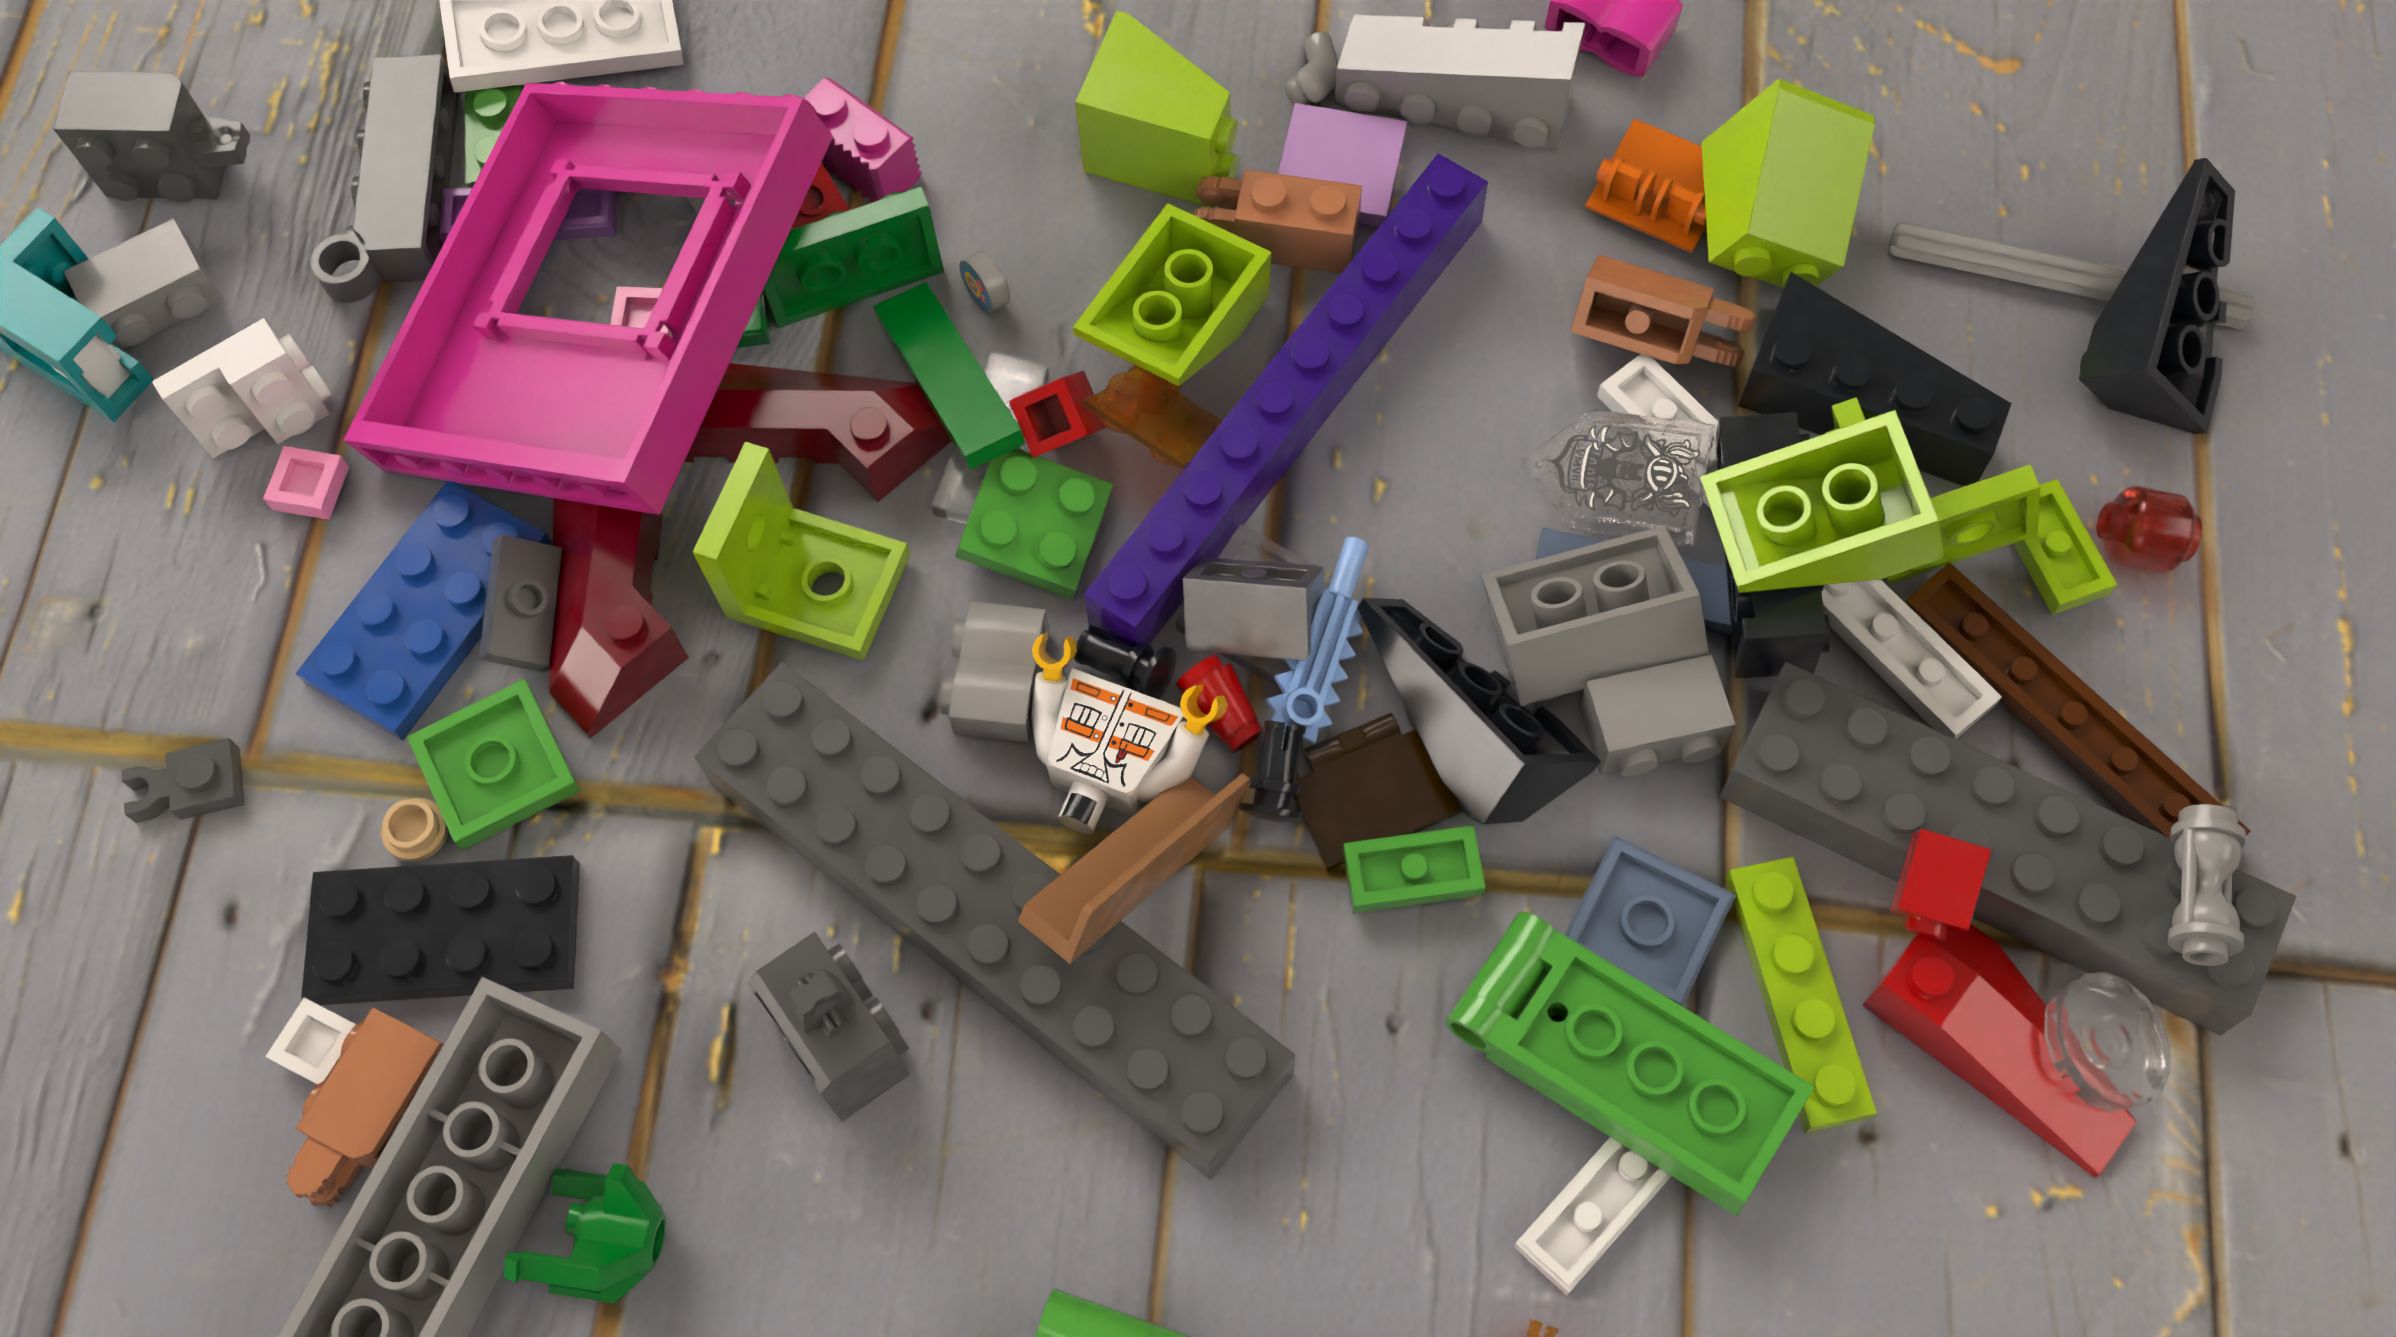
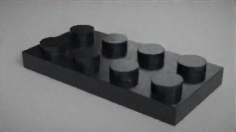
(441, 929)

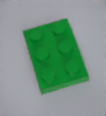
(854, 257)

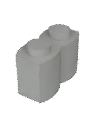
(994, 671)

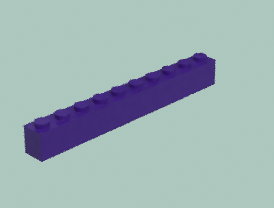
(1287, 403)

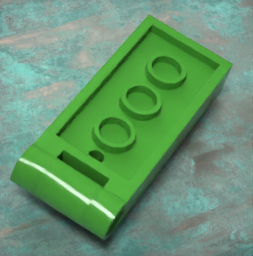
(1629, 1061)

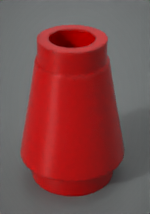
(1239, 723)

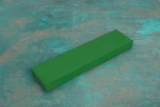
(949, 376)

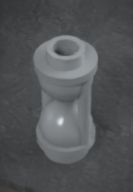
(2207, 852)

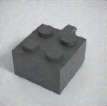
(146, 136)
(823, 1017)

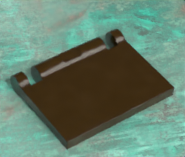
(1370, 787)

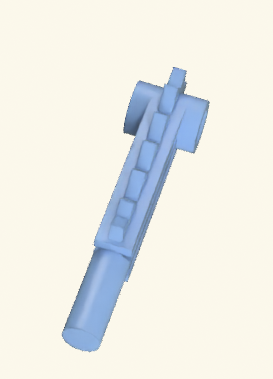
(1333, 621)

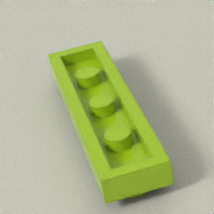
(1800, 993)

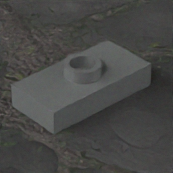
(520, 603)

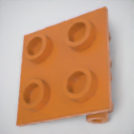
(1654, 186)

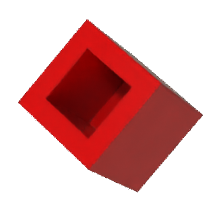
(1055, 414)
(1939, 884)

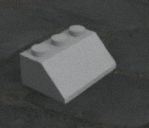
(1595, 614)

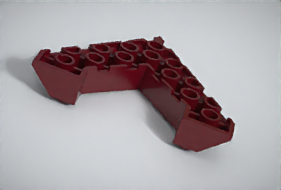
(605, 632)

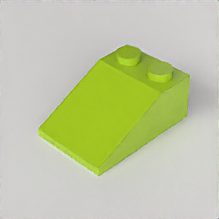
(1178, 296)
(1826, 510)

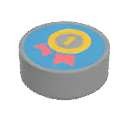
(985, 282)

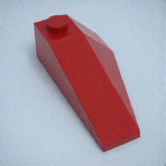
(1988, 1027)

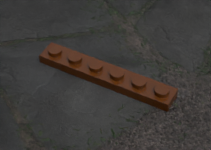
(2058, 704)

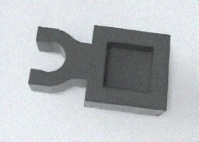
(192, 785)

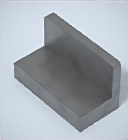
(1251, 607)

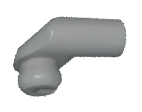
(1318, 76)

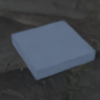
(1650, 918)

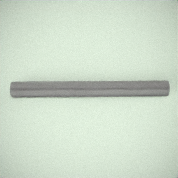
(2031, 266)

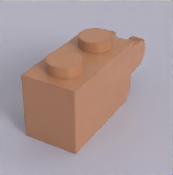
(1292, 216)
(1657, 314)
(359, 1105)

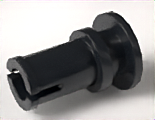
(1130, 664)
(1277, 774)

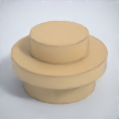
(414, 829)

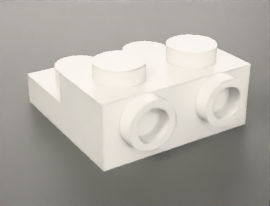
(244, 388)

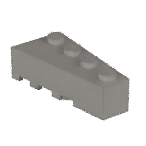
(1462, 76)

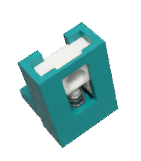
(49, 327)

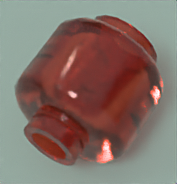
(2149, 529)

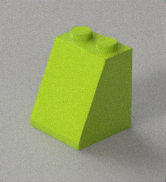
(1153, 115)
(1785, 184)

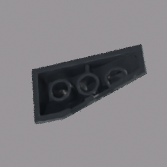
(2157, 329)
(1479, 738)

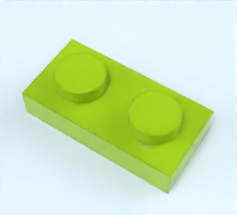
(2063, 555)

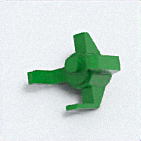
(614, 1237)

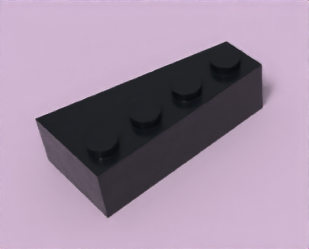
(1830, 353)
(1777, 622)

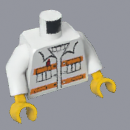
(1111, 741)

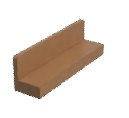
(1130, 865)

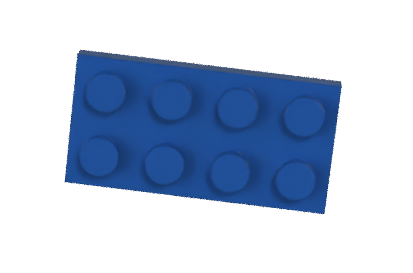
(415, 613)

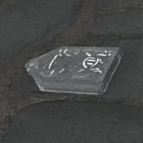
(1626, 473)

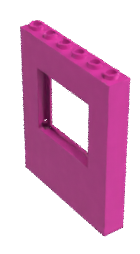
(573, 402)

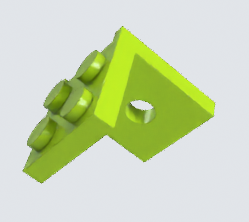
(1975, 515)
(768, 555)

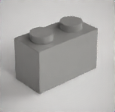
(145, 284)
(1657, 716)

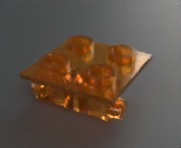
(1154, 415)

